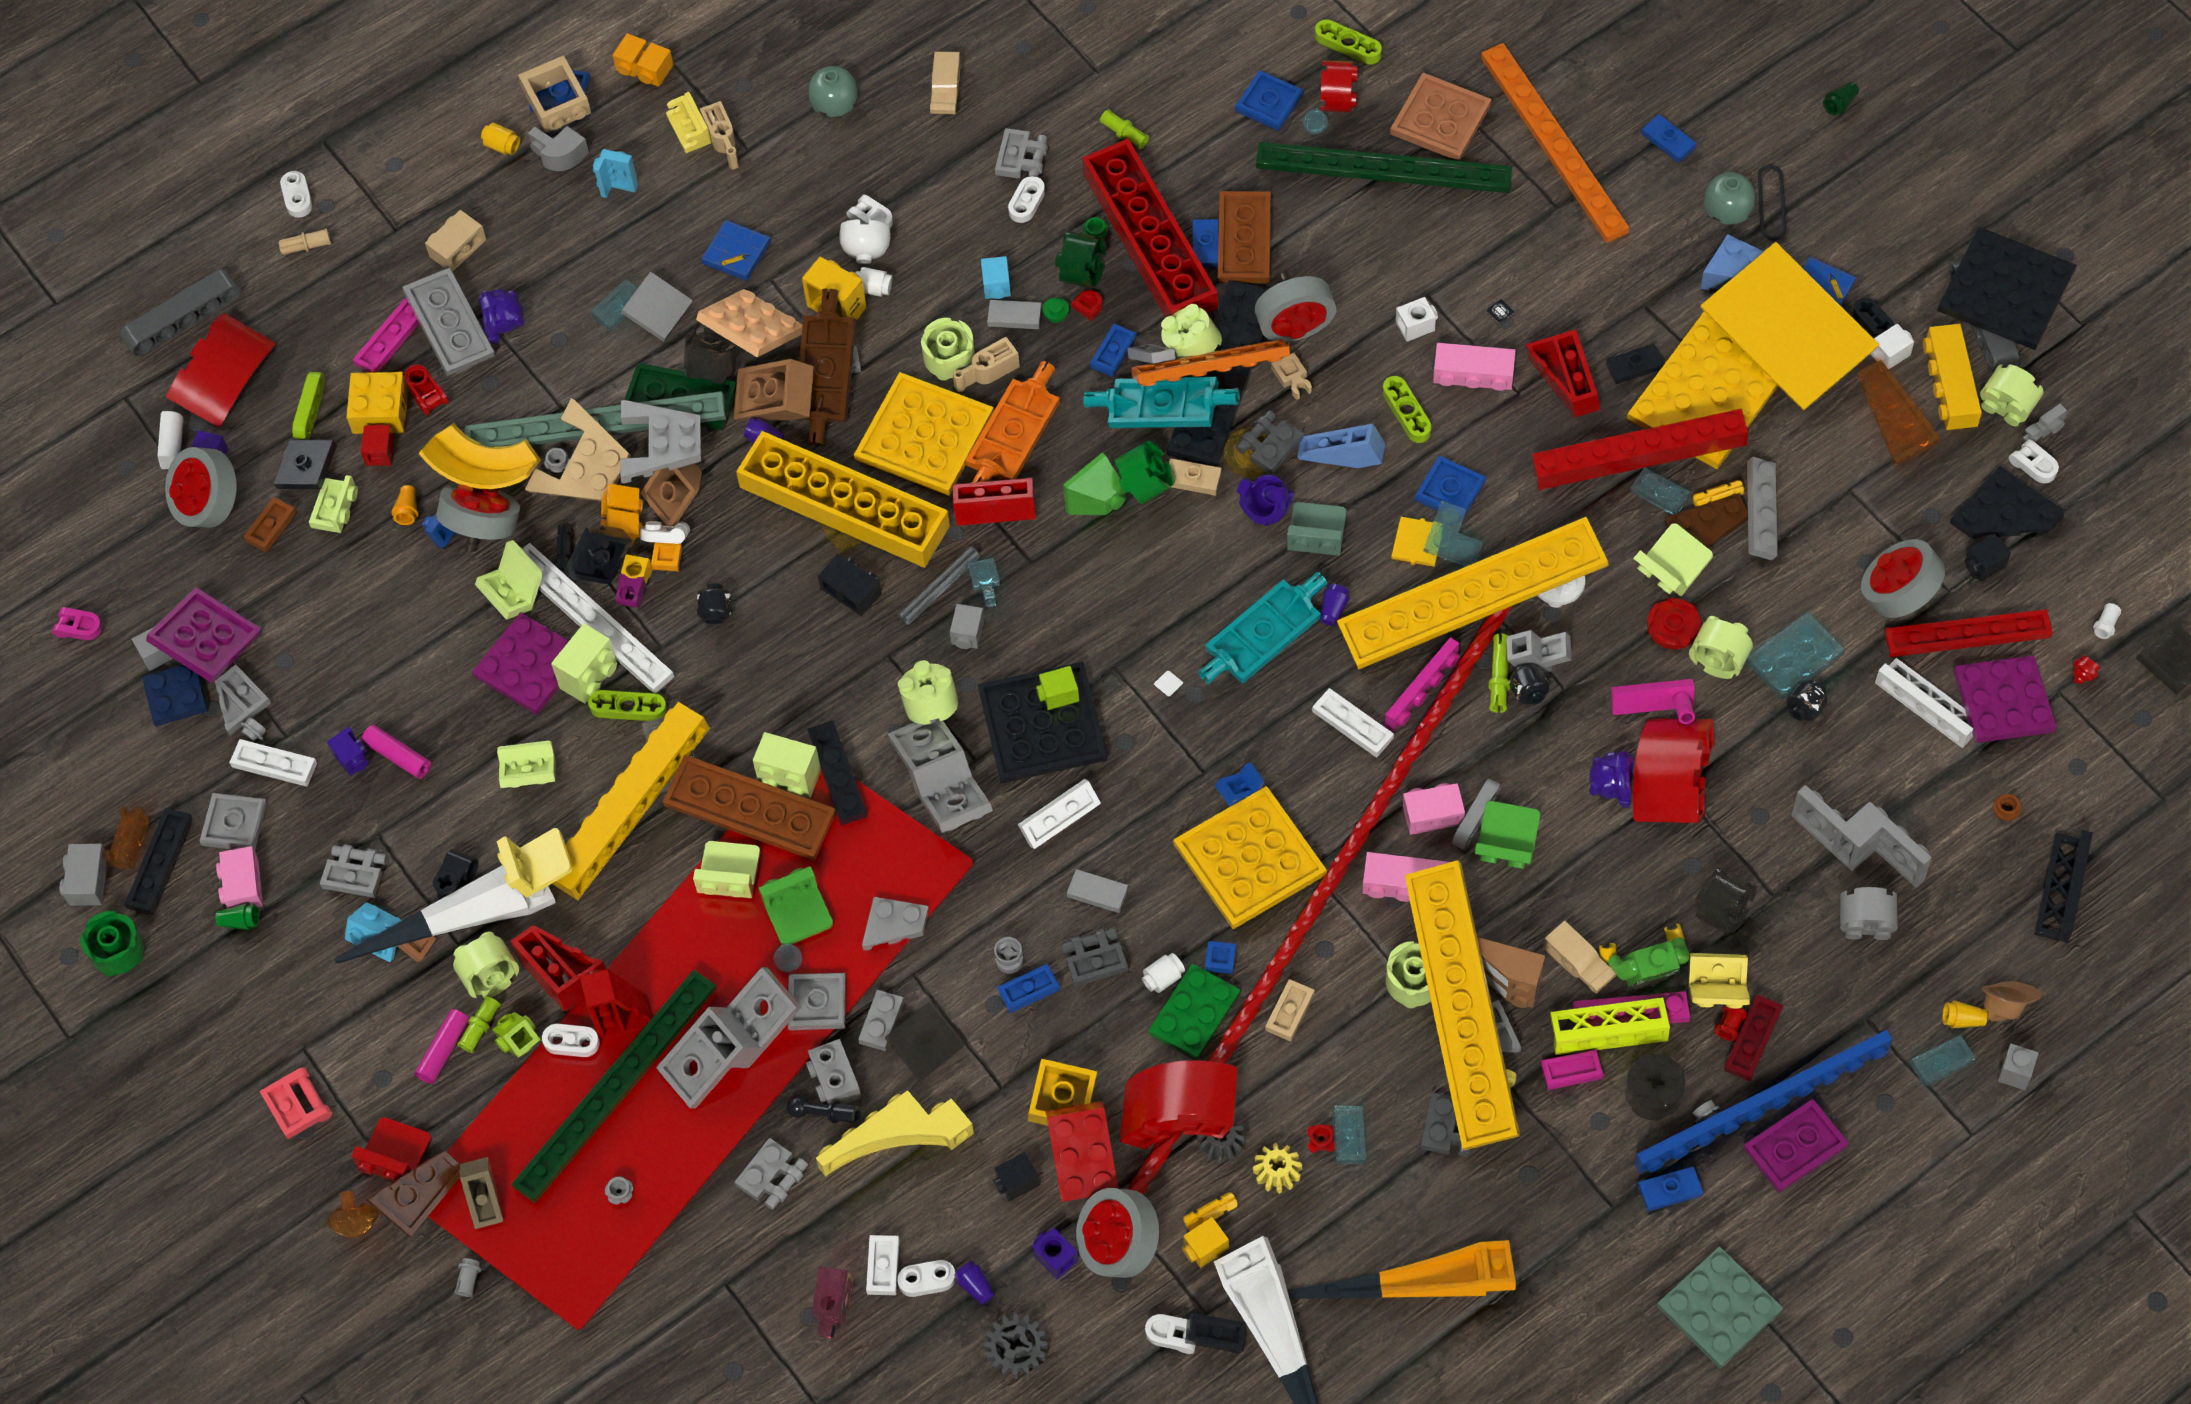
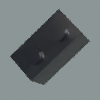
(850, 584)

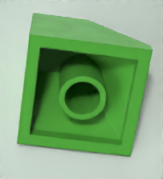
(1094, 489)

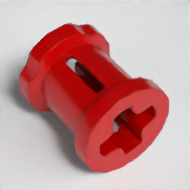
(1730, 1023)

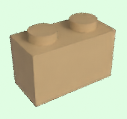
(455, 240)

